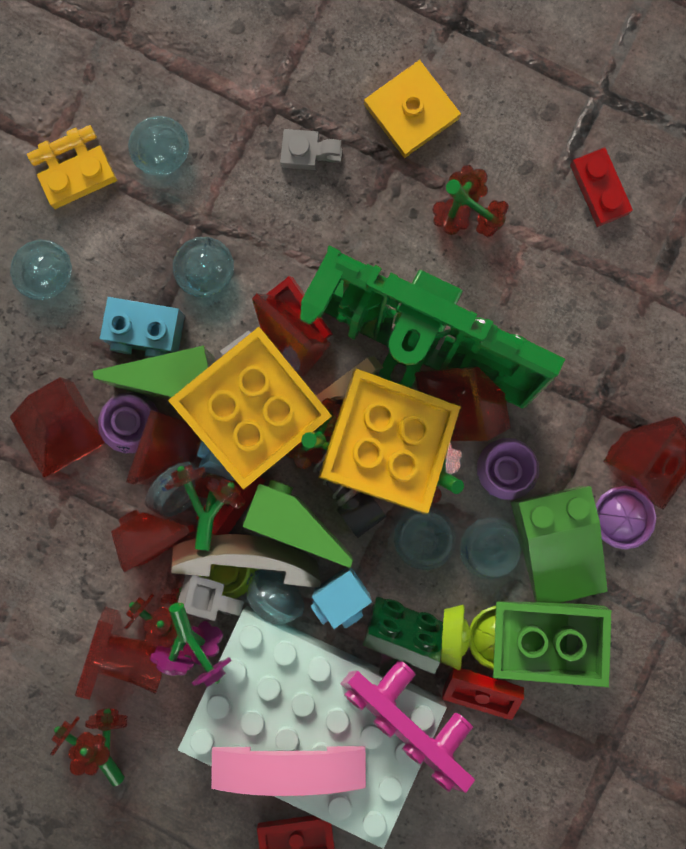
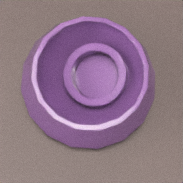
(118, 423)
(511, 478)
(625, 517)

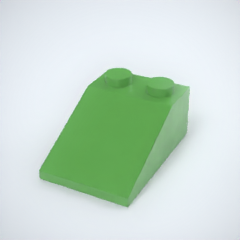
(158, 375)
(289, 520)
(562, 544)
(552, 643)

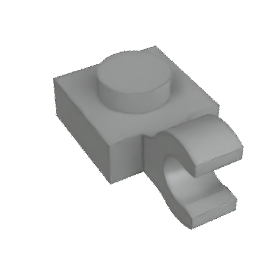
(303, 149)
(205, 598)

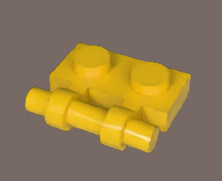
(76, 176)

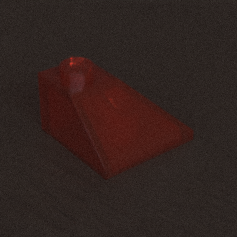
(292, 337)
(481, 402)
(56, 426)
(162, 446)
(651, 459)
(147, 536)

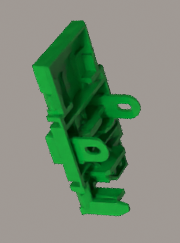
(362, 300)

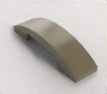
(247, 552)

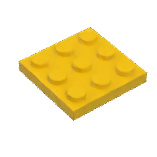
(250, 407)
(389, 441)

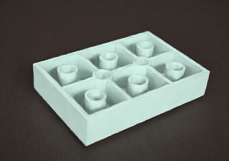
(289, 697)

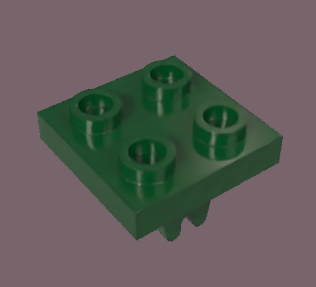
(403, 636)

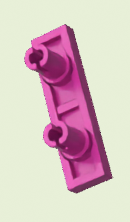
(418, 745)

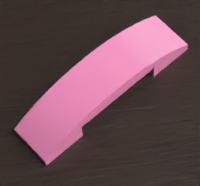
(288, 771)

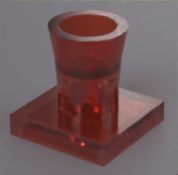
(117, 658)

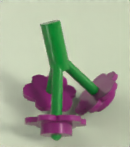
(200, 644)

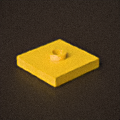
(412, 108)

